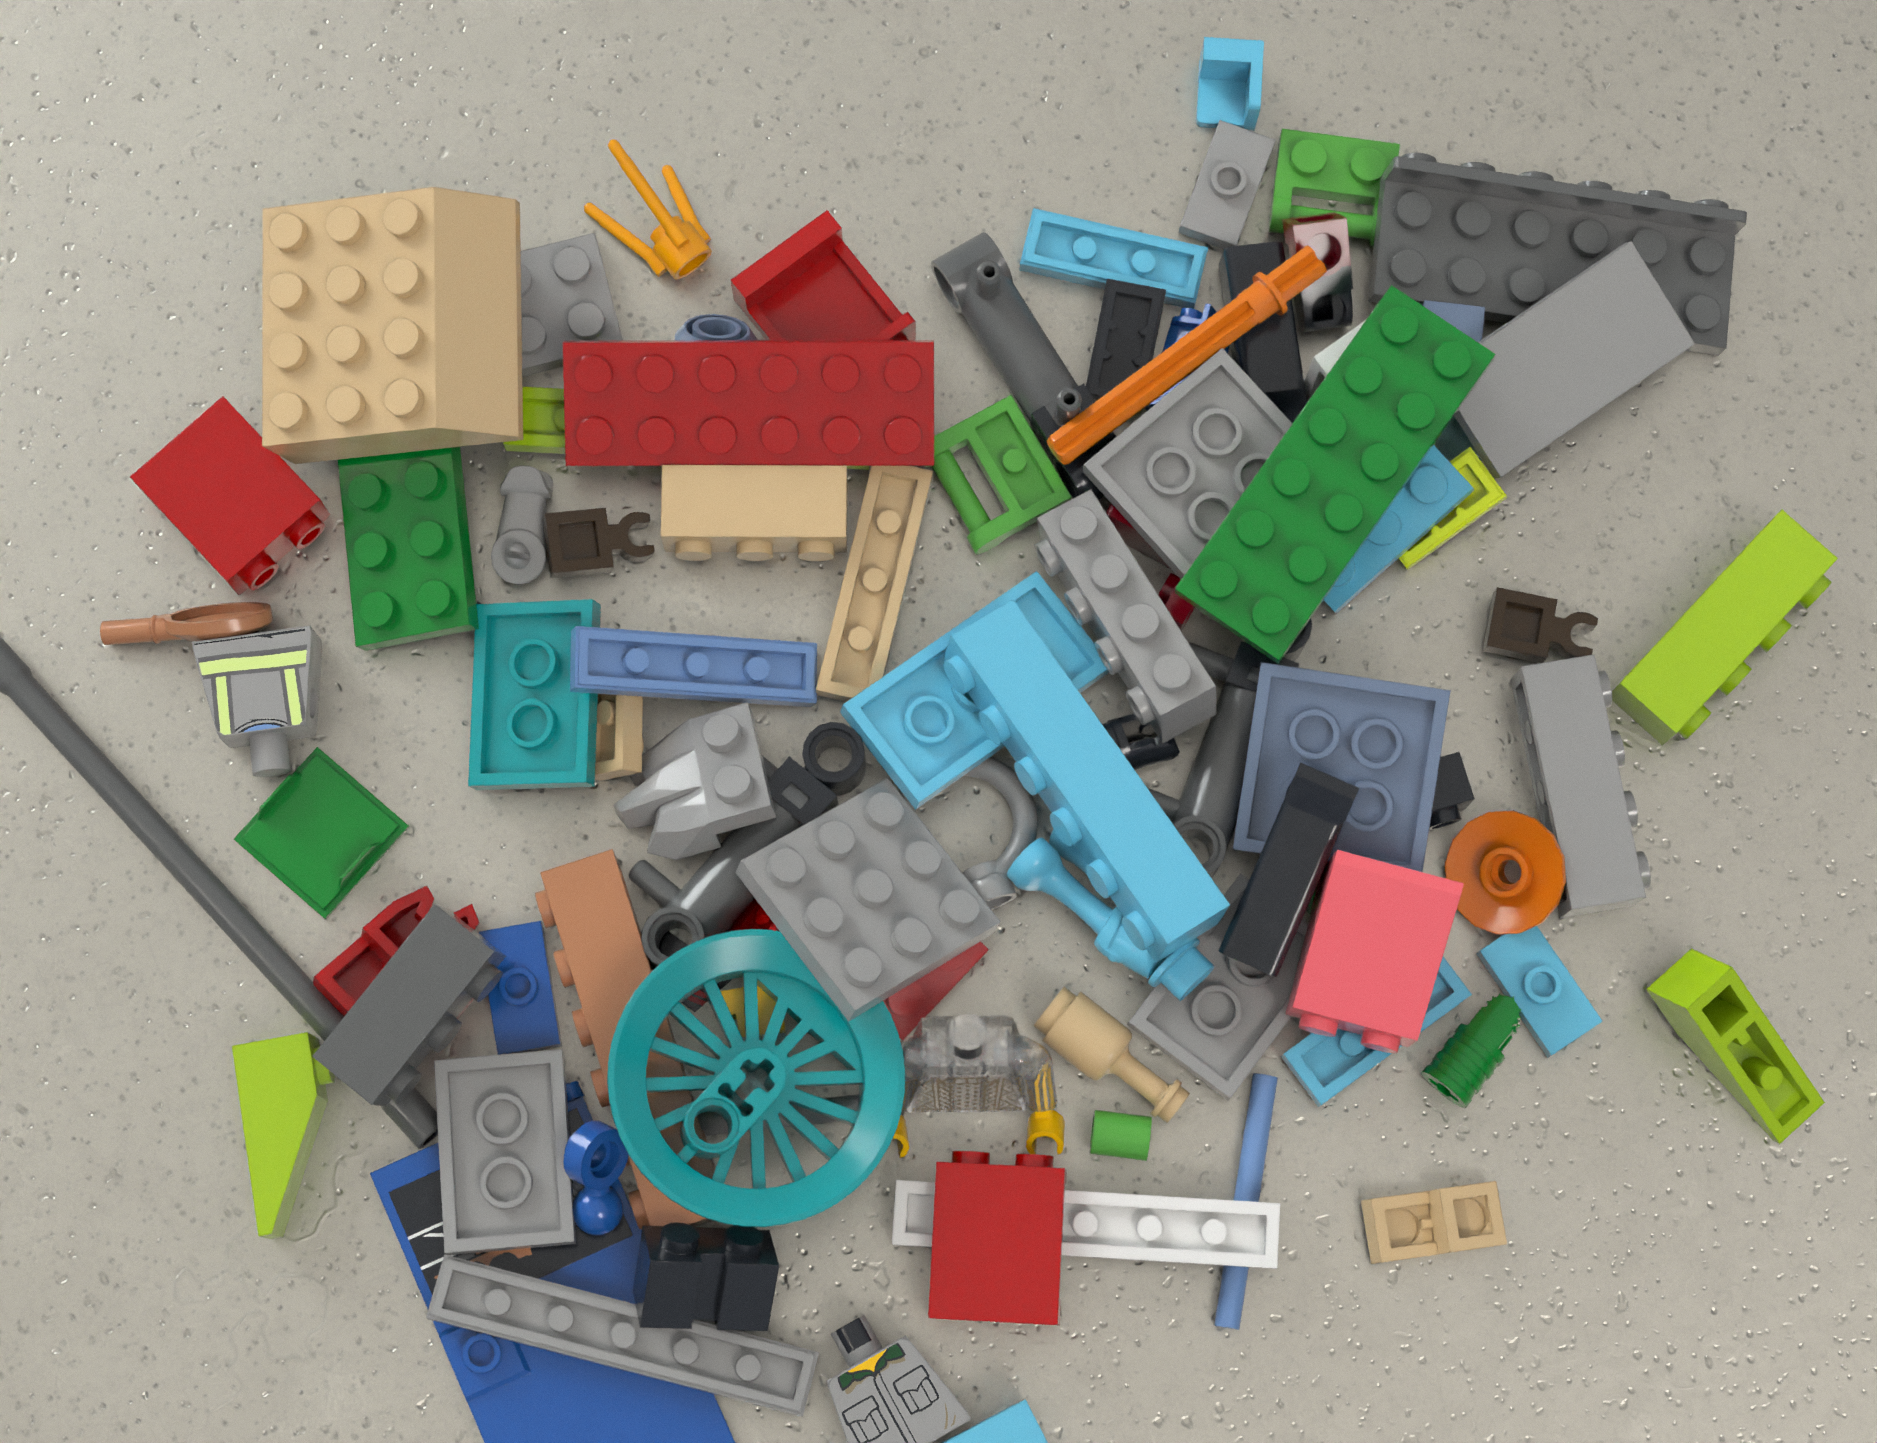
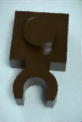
(584, 542)
(1526, 627)

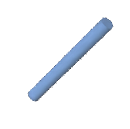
(1247, 1189)

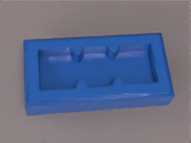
(524, 996)

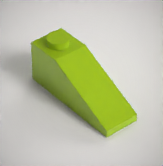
(1736, 1042)
(281, 1114)

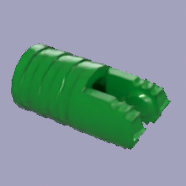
(1474, 1051)

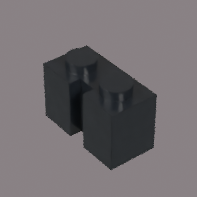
(705, 1276)

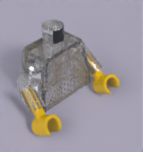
(979, 1067)

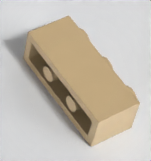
(754, 511)

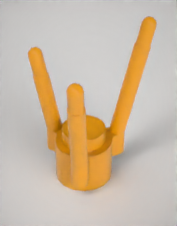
(678, 244)

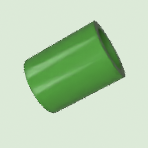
(1120, 1135)

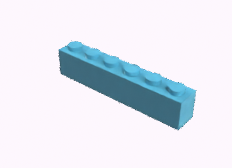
(1083, 781)

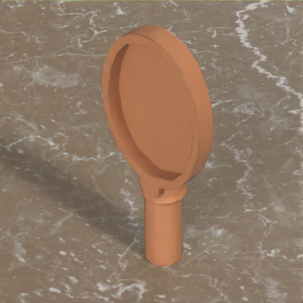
(190, 624)

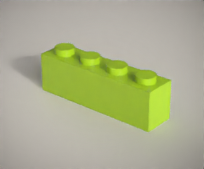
(1723, 627)

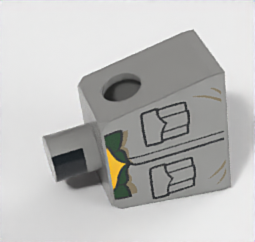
(890, 1391)

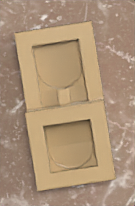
(1433, 1222)

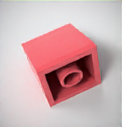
(1372, 951)

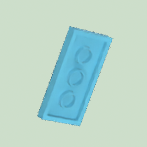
(931, 732)

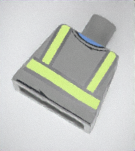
(263, 691)

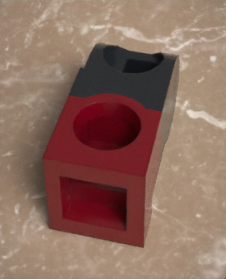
(1328, 299)

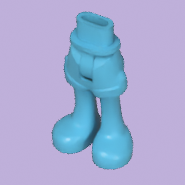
(1042, 870)

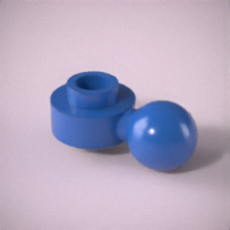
(596, 1160)

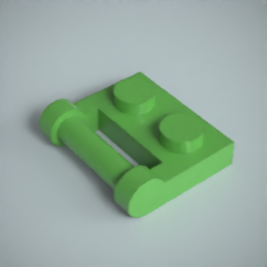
(1329, 170)
(1012, 465)

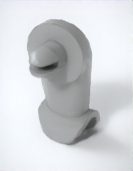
(520, 542)

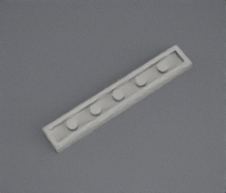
(610, 1335)

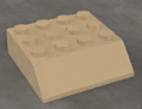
(391, 324)

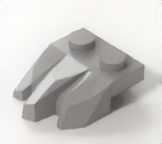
(700, 784)

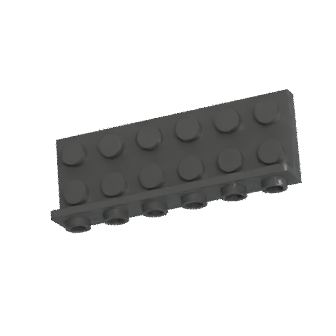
(1519, 237)

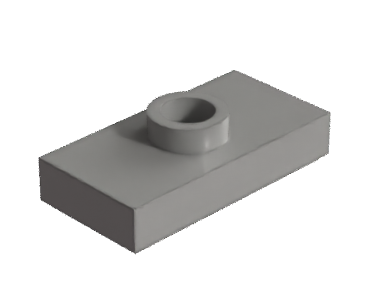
(1226, 185)

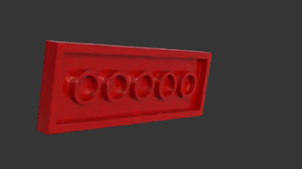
(749, 402)

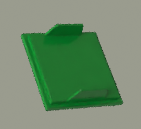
(321, 832)

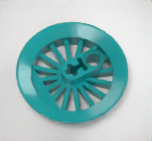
(865, 1046)

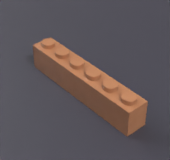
(606, 966)

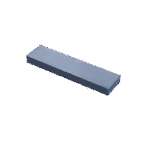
(693, 667)

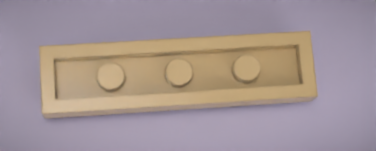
(874, 580)

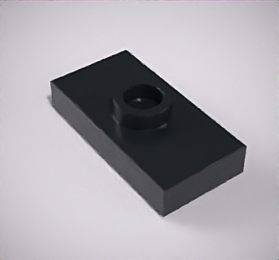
(1124, 334)

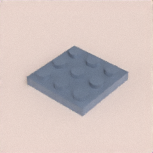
(1356, 730)

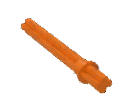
(1248, 309)

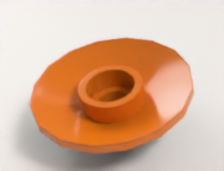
(1479, 861)

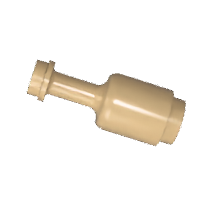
(1100, 1046)

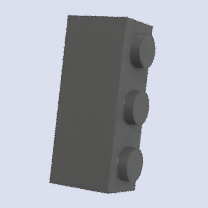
(411, 1008)

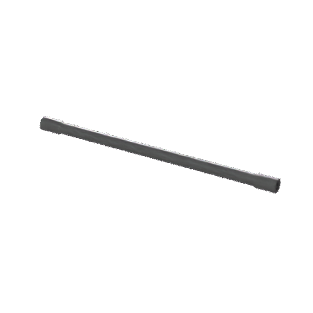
(413, 1114)

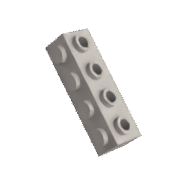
(1126, 616)

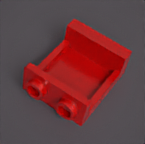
(817, 291)
(232, 497)
(997, 1239)

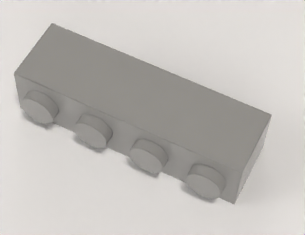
(1579, 783)

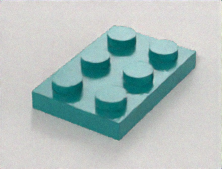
(522, 711)

